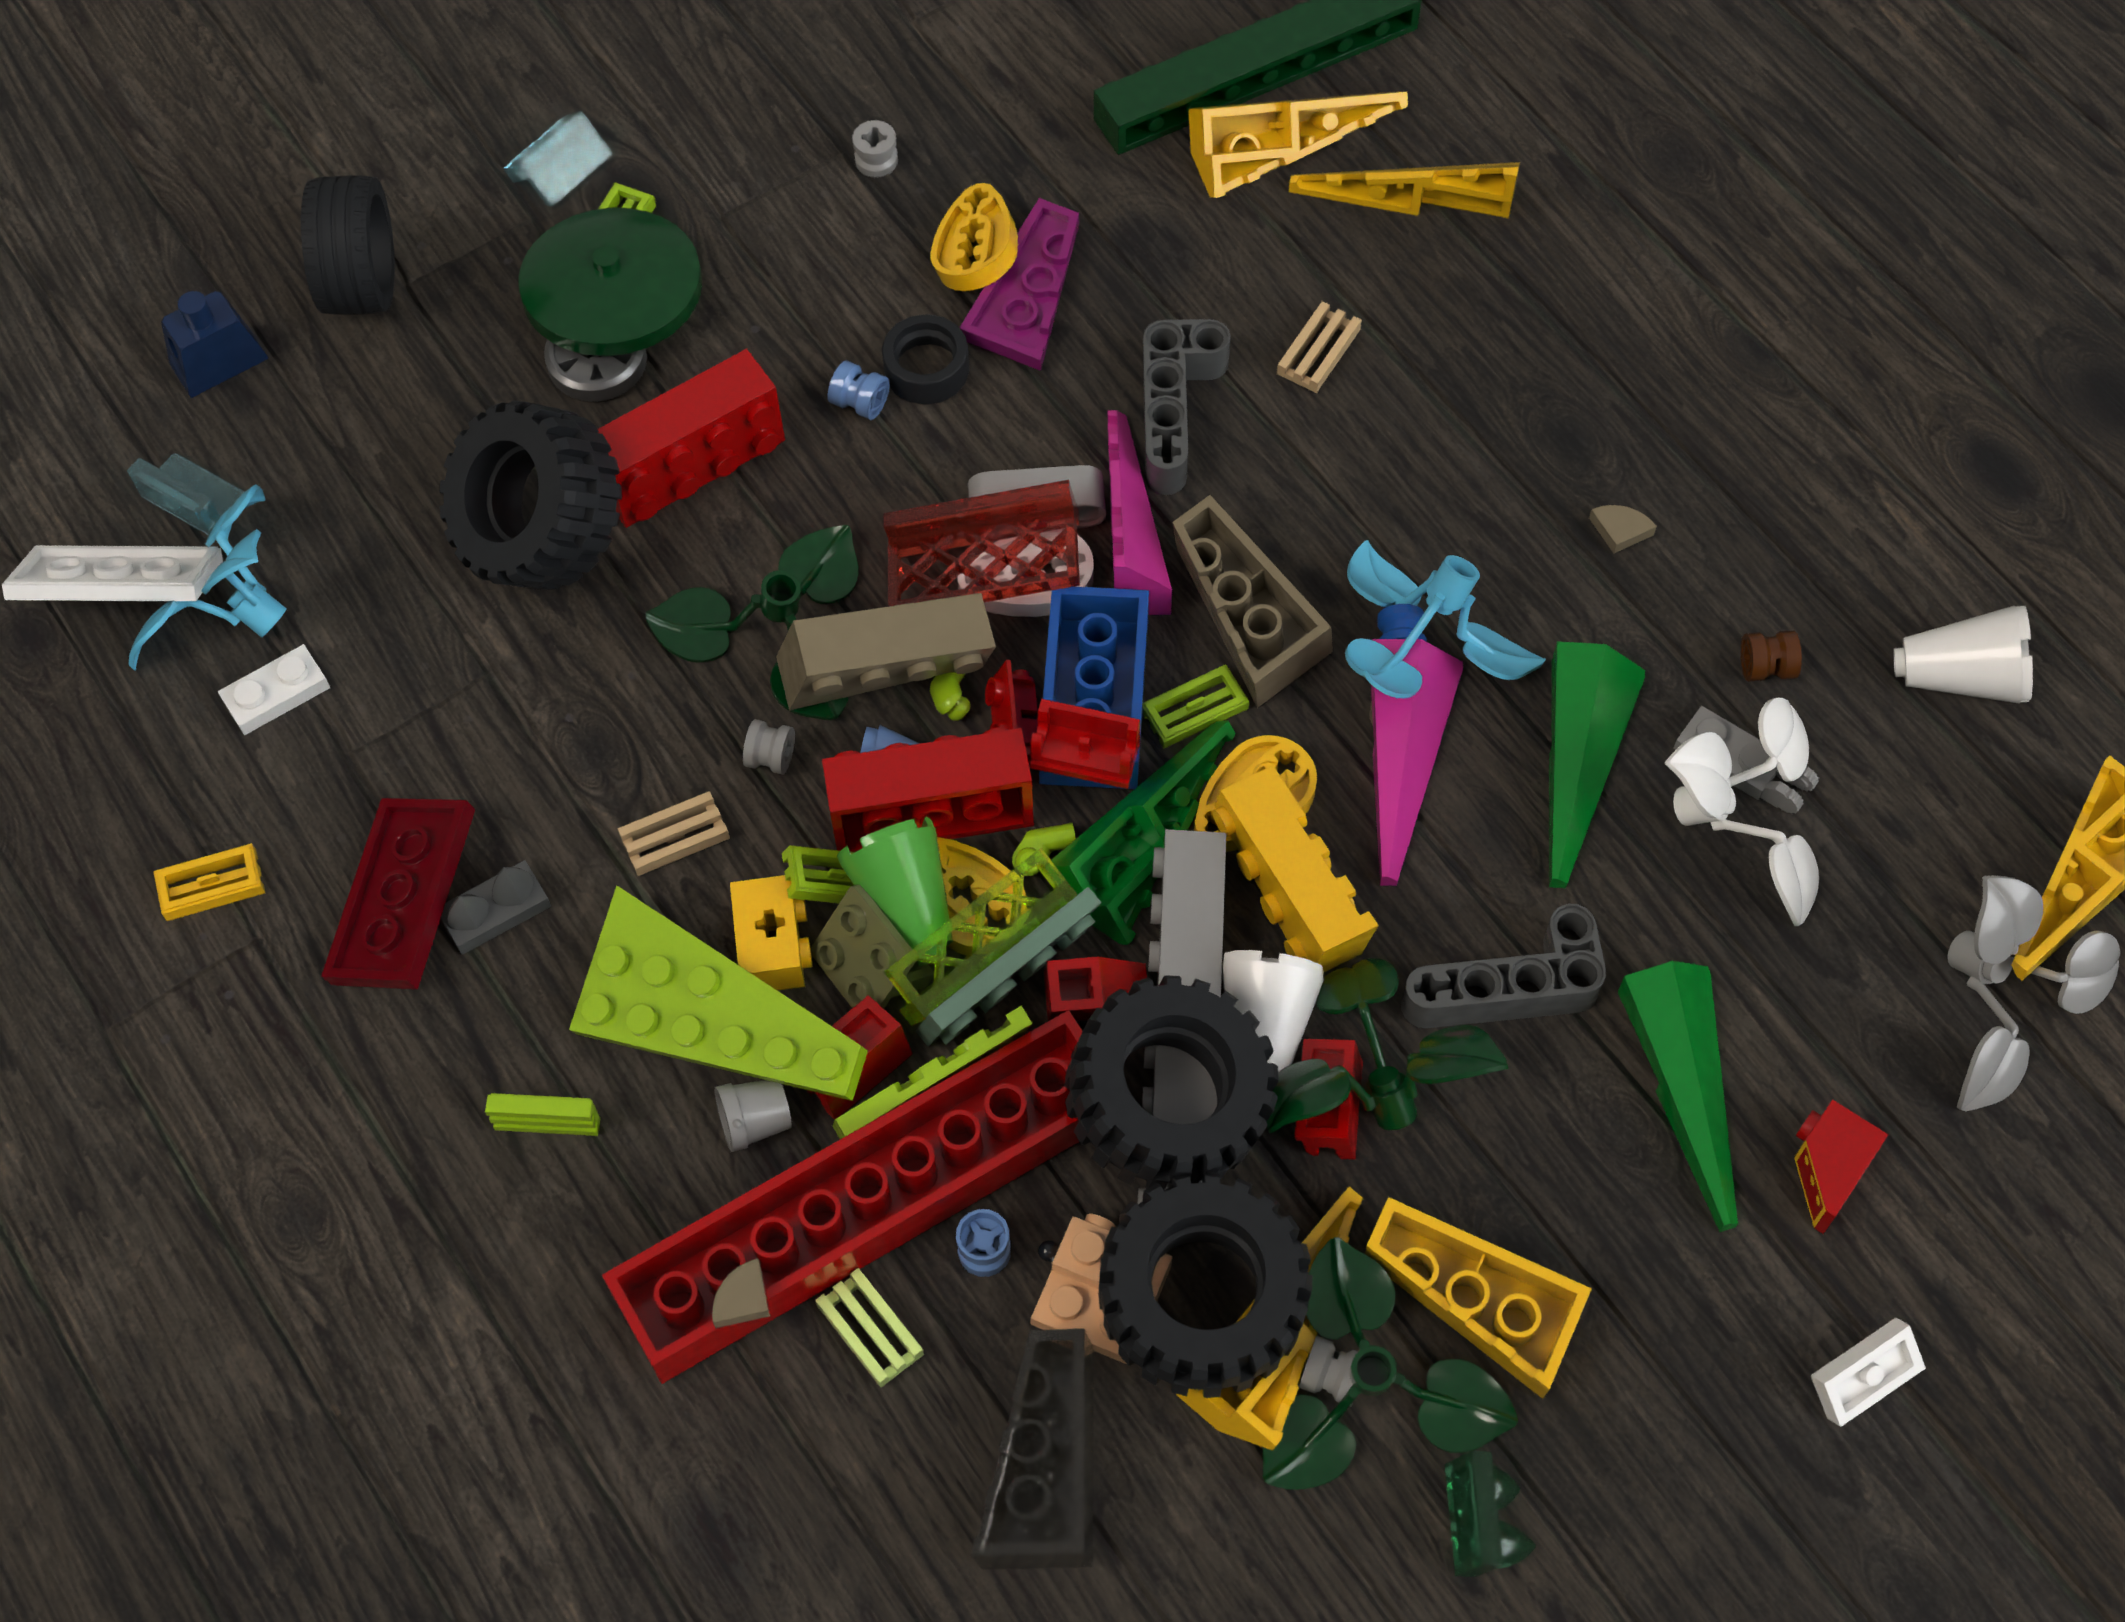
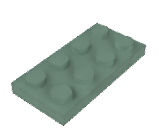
(997, 979)

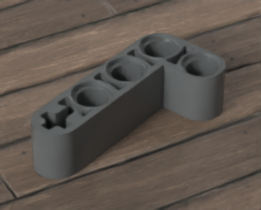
(1192, 352)
(1500, 978)

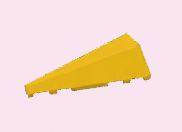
(1248, 140)
(1464, 187)
(2087, 872)
(1261, 1410)

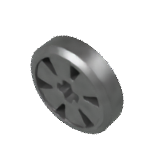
(594, 377)

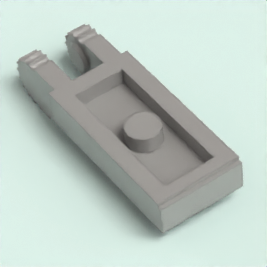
(1747, 753)

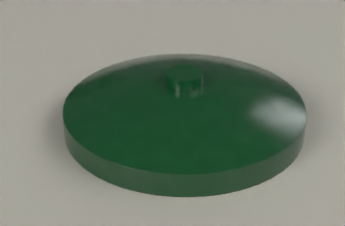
(610, 281)

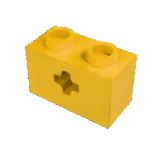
(764, 907)

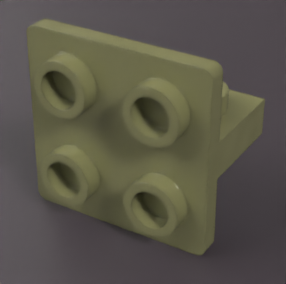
(860, 946)

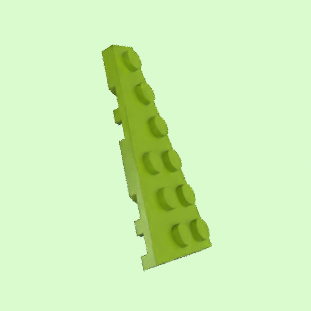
(686, 1001)

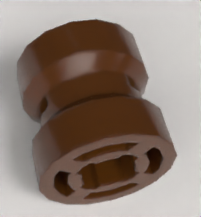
(1771, 656)

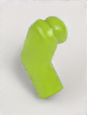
(1047, 838)

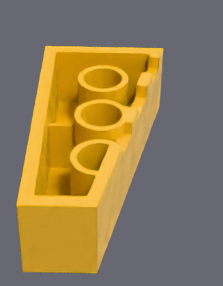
(1292, 871)
(1485, 1293)

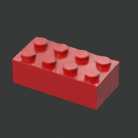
(693, 435)
(958, 782)

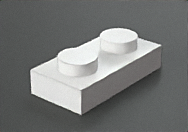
(274, 689)
(1868, 1372)

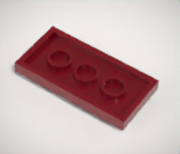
(398, 893)

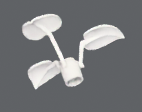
(1707, 796)

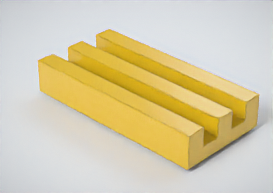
(212, 889)

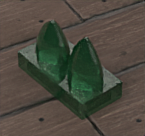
(1474, 1496)

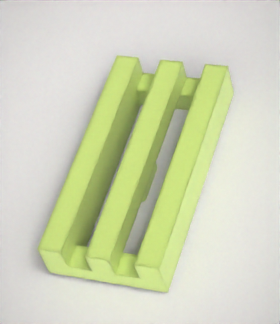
(842, 1292)

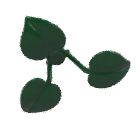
(697, 619)
(1444, 1056)
(1461, 1401)

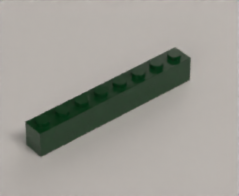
(1245, 65)

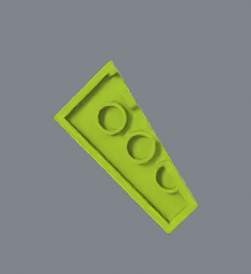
(934, 1072)

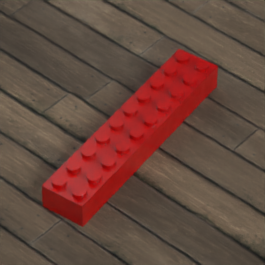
(854, 1198)

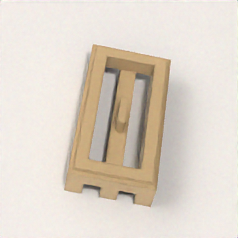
(1334, 321)
(670, 826)

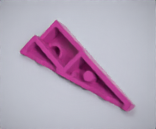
(1136, 545)
(1406, 748)

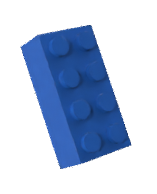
(1097, 657)

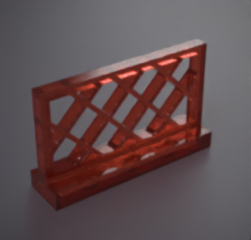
(979, 523)

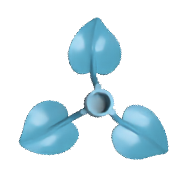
(1447, 592)
(250, 600)

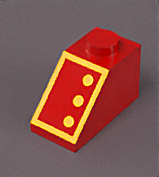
(1833, 1159)

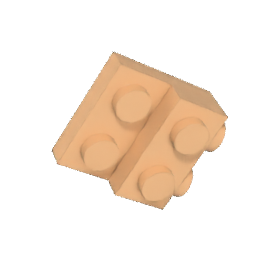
(1072, 1287)

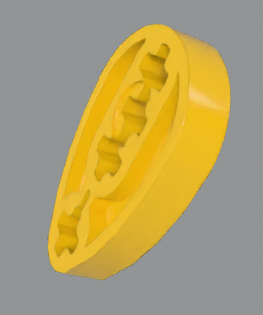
(975, 216)
(1254, 757)
(970, 867)

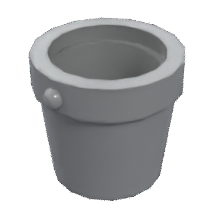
(751, 1112)

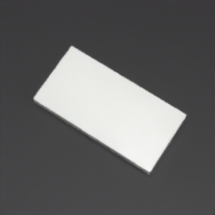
(112, 573)

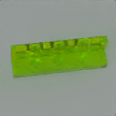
(985, 953)

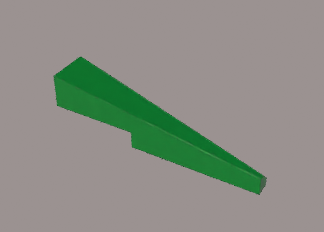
(1590, 712)
(1118, 849)
(1678, 1031)

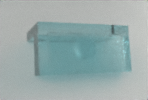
(560, 158)
(185, 490)

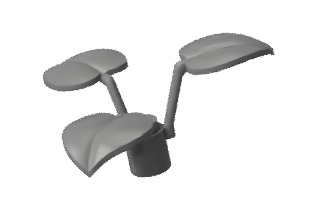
(2007, 918)

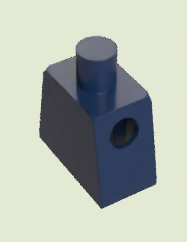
(208, 342)

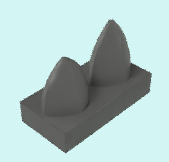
(494, 907)

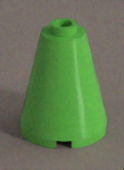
(903, 877)

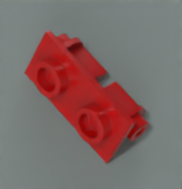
(1011, 696)

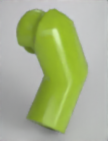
(948, 696)

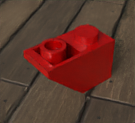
(1086, 983)

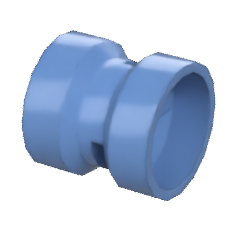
(858, 389)
(979, 1232)

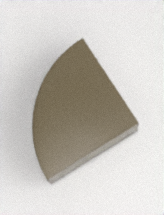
(1621, 526)
(741, 1296)

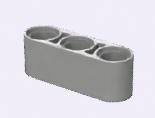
(1084, 480)

